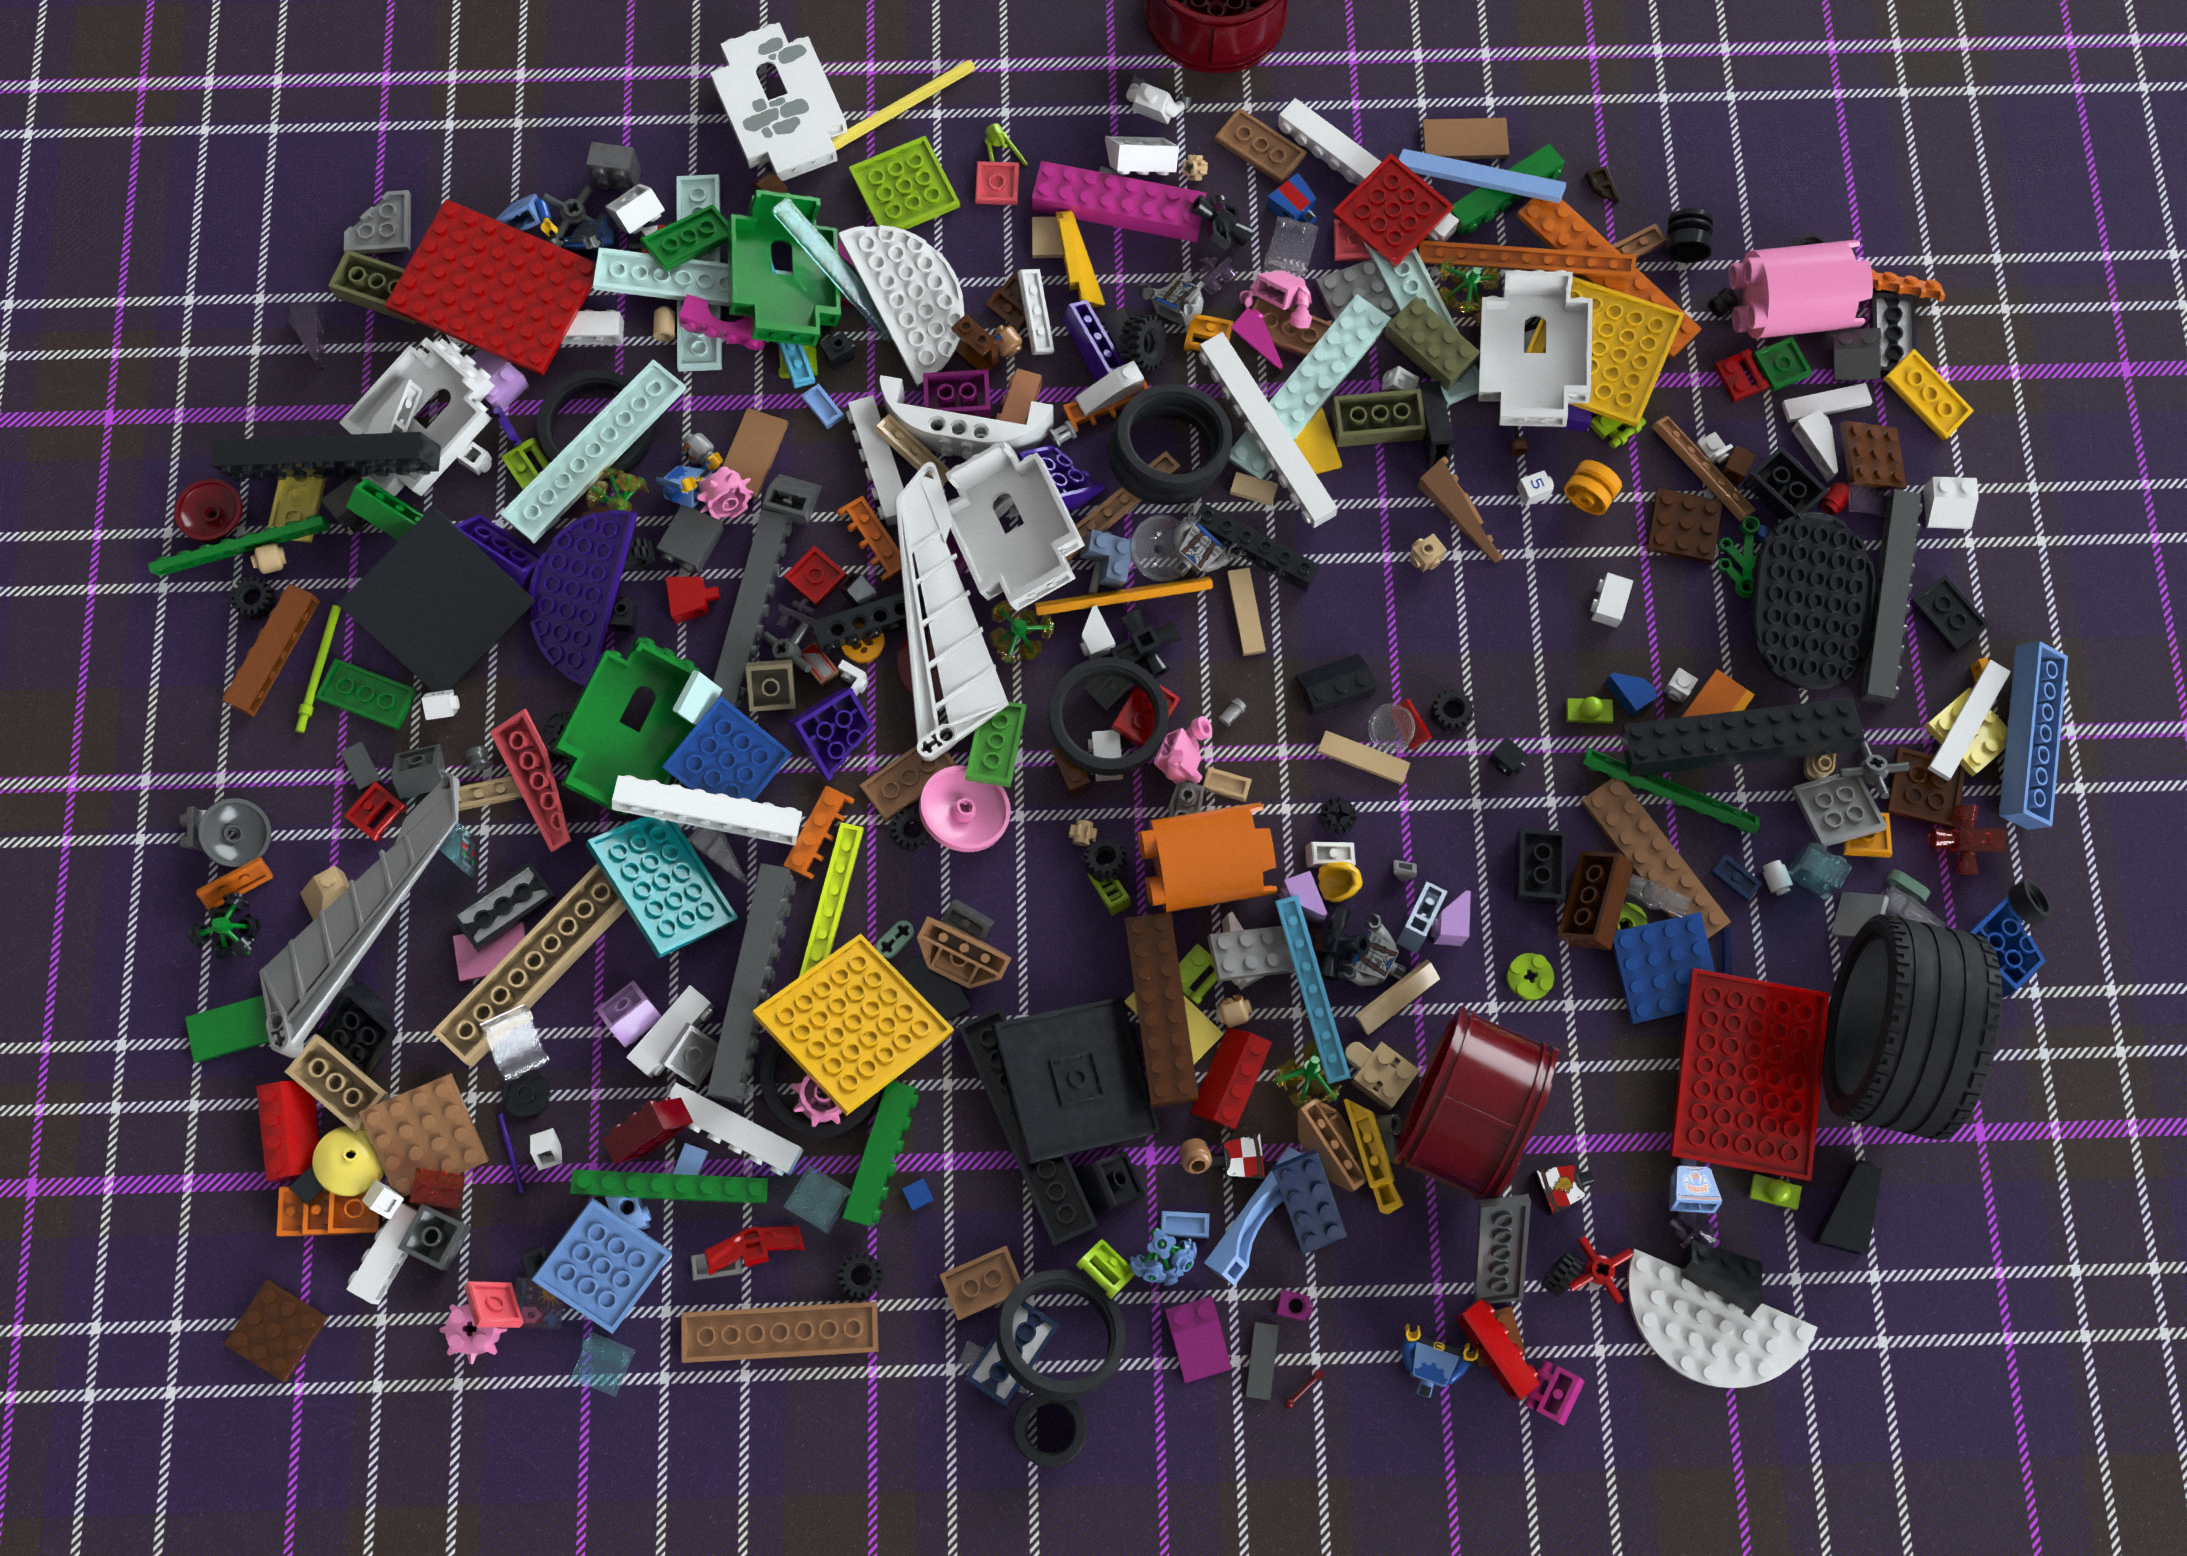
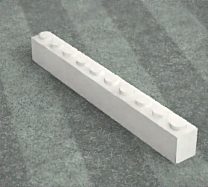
(1341, 153)
(1268, 430)

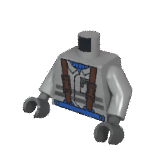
(1177, 301)
(1198, 547)
(1380, 958)

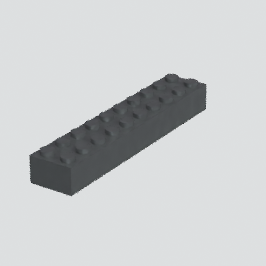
(751, 984)

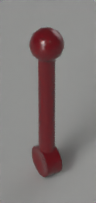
(1318, 1374)

